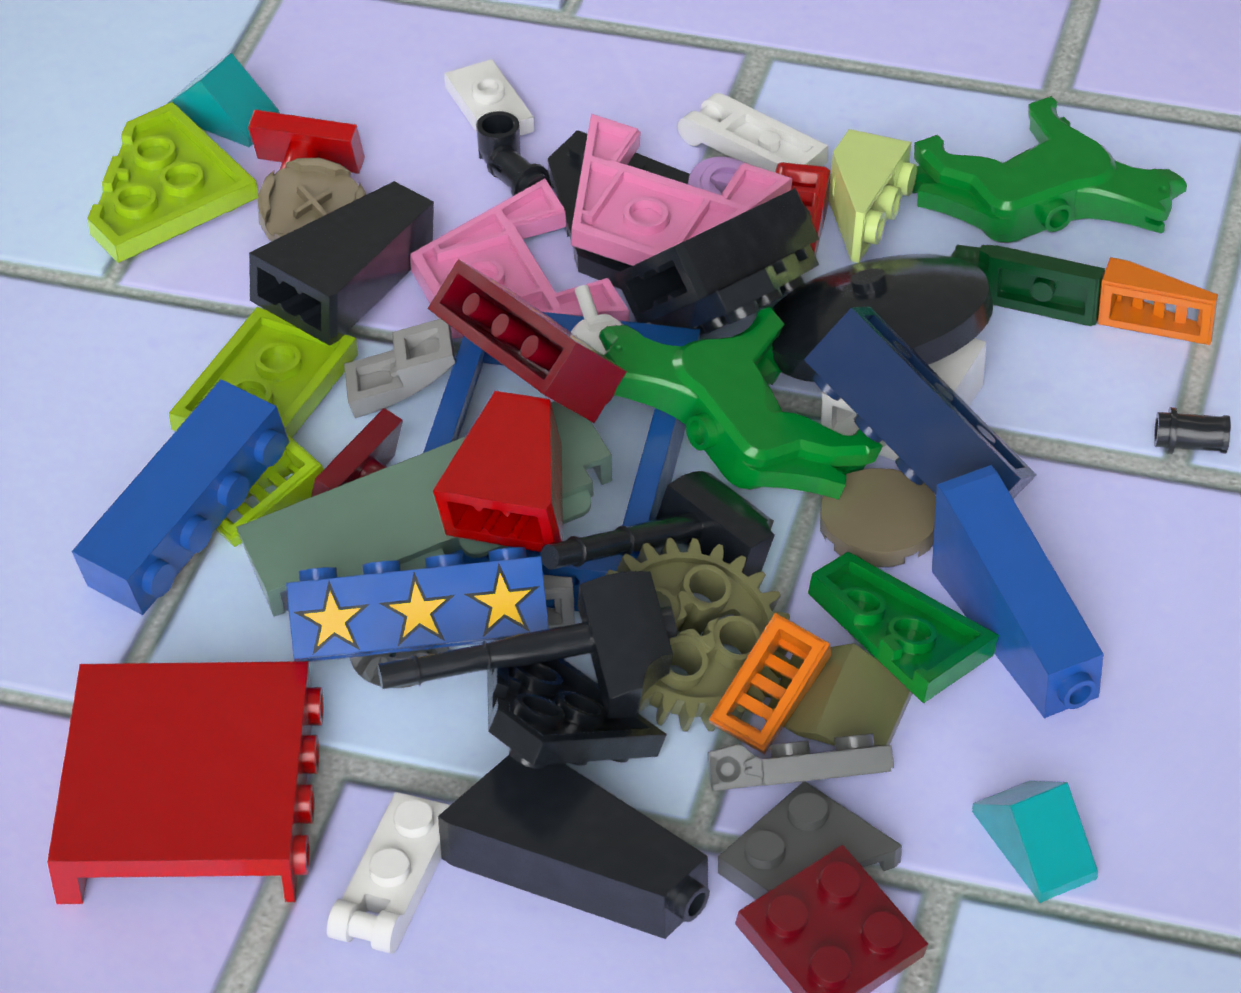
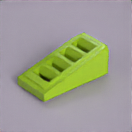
(295, 489)

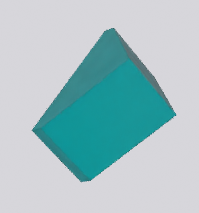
(224, 100)
(1040, 836)

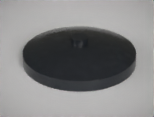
(924, 298)

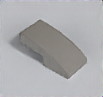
(384, 379)

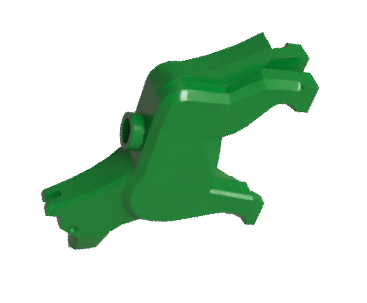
(1044, 186)
(730, 411)

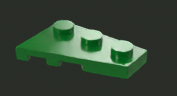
(900, 626)

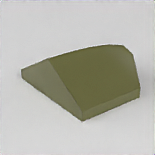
(849, 699)

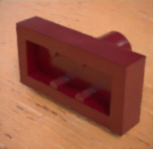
(364, 454)

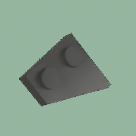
(797, 835)

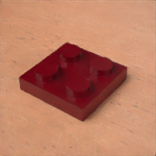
(831, 929)

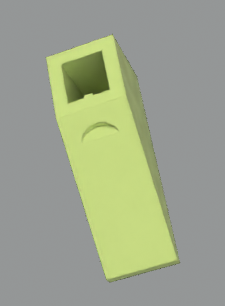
(867, 187)

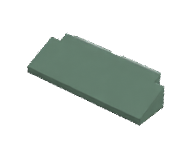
(397, 515)

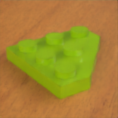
(164, 184)

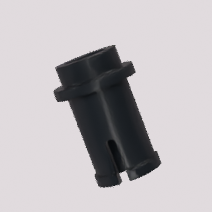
(515, 170)
(1191, 431)

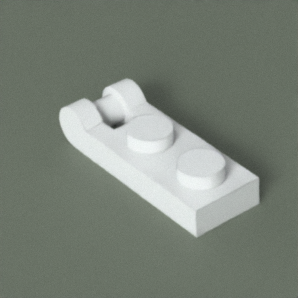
(749, 135)
(390, 875)

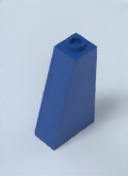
(1008, 585)

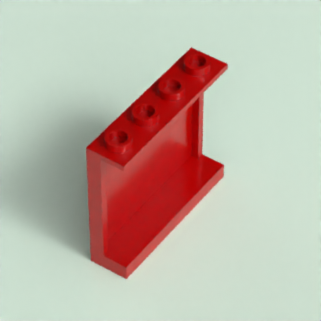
(187, 773)

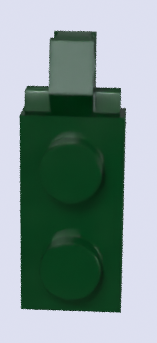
(1038, 282)

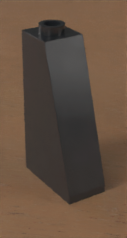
(717, 257)
(341, 262)
(574, 846)

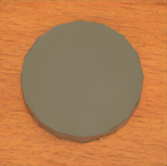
(303, 194)
(880, 517)

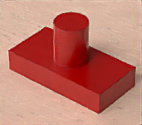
(292, 137)

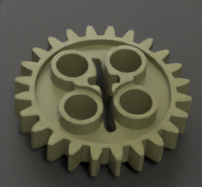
(704, 657)

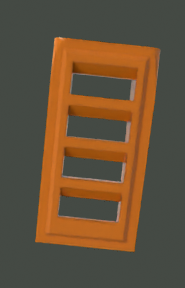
(1123, 303)
(793, 639)

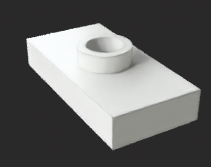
(485, 89)

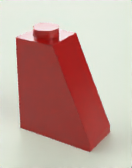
(506, 476)

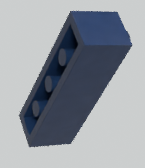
(908, 405)

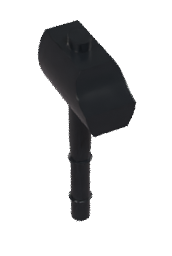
(691, 508)
(618, 628)

